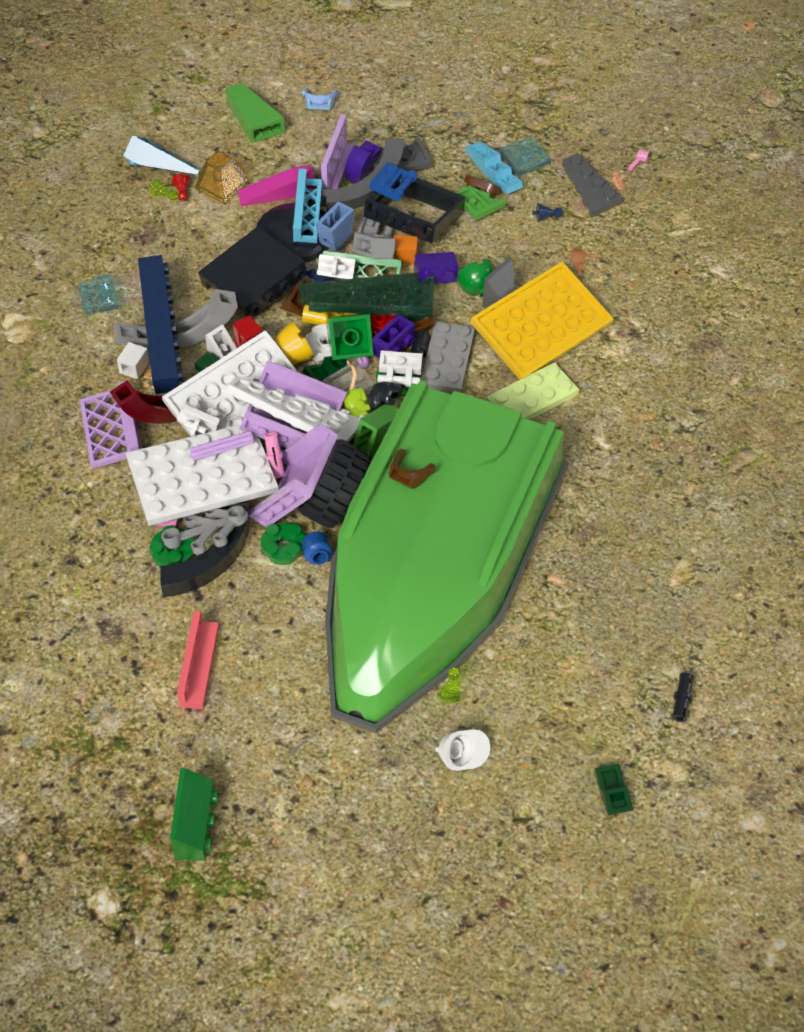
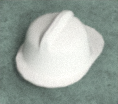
(464, 749)

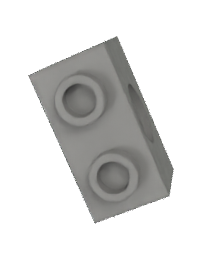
(374, 245)

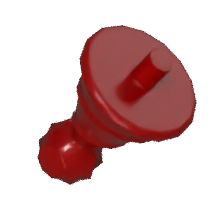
(181, 182)

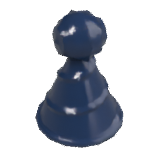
(544, 212)
(312, 274)

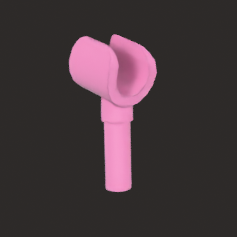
(641, 156)

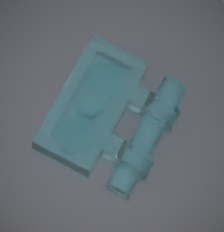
(104, 292)

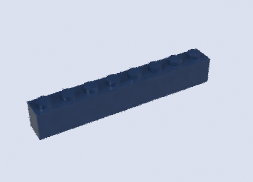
(159, 324)

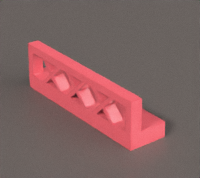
(197, 662)

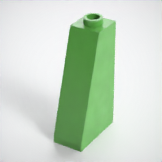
(254, 114)

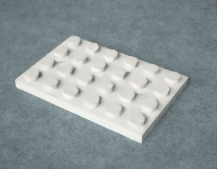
(211, 384)
(178, 486)

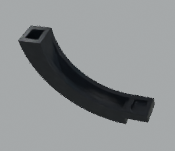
(206, 567)

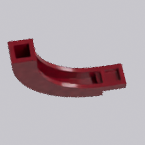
(142, 406)

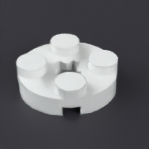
(315, 341)

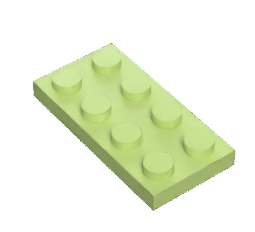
(536, 392)

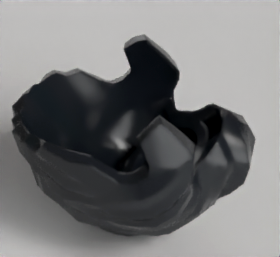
(382, 394)

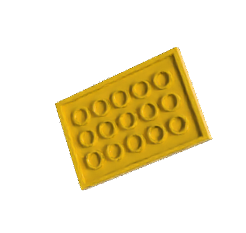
(541, 321)

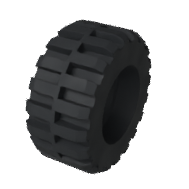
(336, 484)

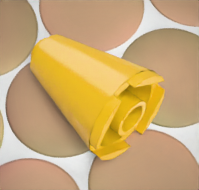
(293, 345)

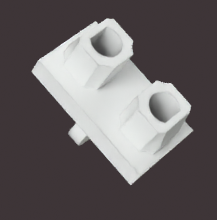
(336, 267)
(198, 420)

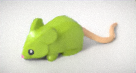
(355, 398)

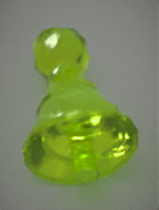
(159, 189)
(450, 691)

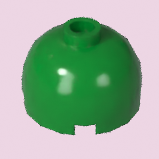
(472, 277)

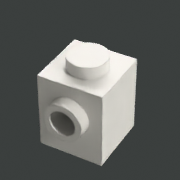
(133, 360)

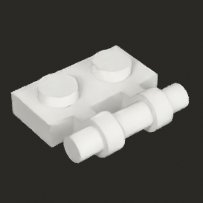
(401, 363)

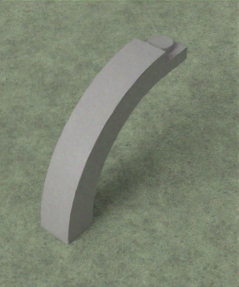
(191, 329)

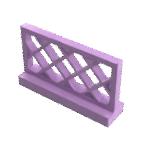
(336, 156)
(130, 427)

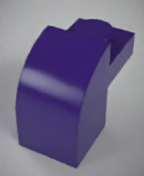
(360, 160)

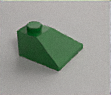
(349, 336)

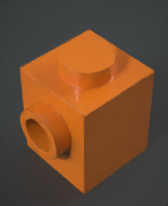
(405, 248)

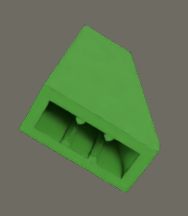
(373, 429)

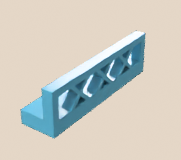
(300, 205)

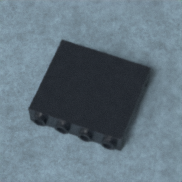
(256, 270)

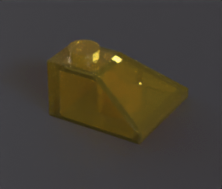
(221, 178)

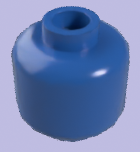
(317, 548)

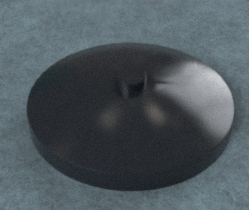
(279, 224)

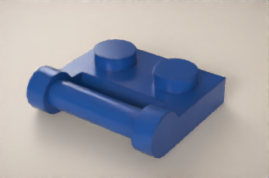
(388, 178)

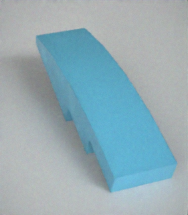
(493, 168)

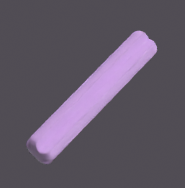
(221, 445)

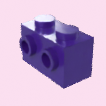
(440, 265)
(394, 336)

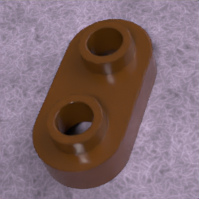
(488, 187)

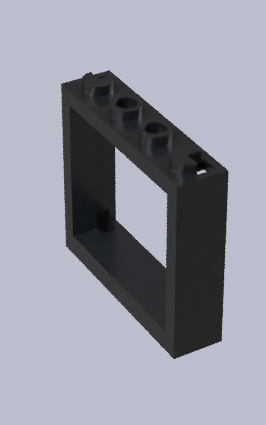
(411, 225)

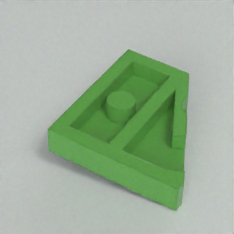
(479, 203)

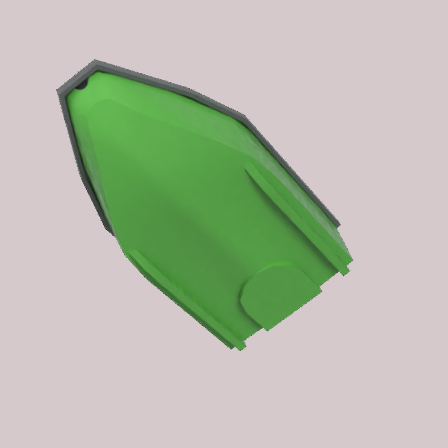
(436, 564)

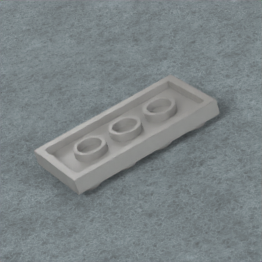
(448, 356)

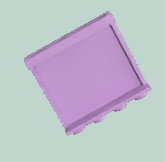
(292, 383)
(304, 466)

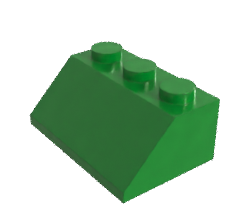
(193, 816)

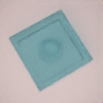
(525, 156)

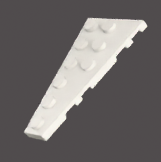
(298, 411)

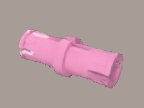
(272, 441)

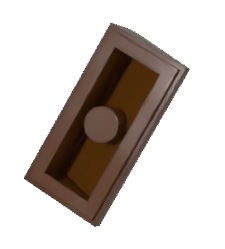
(292, 301)

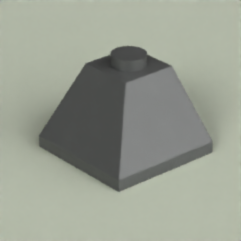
(499, 283)

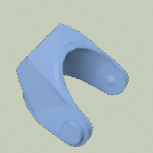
(316, 101)

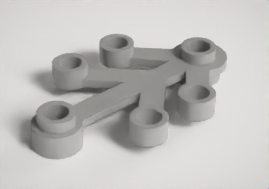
(206, 527)

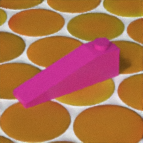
(274, 188)

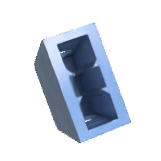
(335, 226)

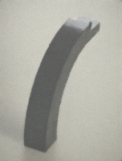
(356, 194)

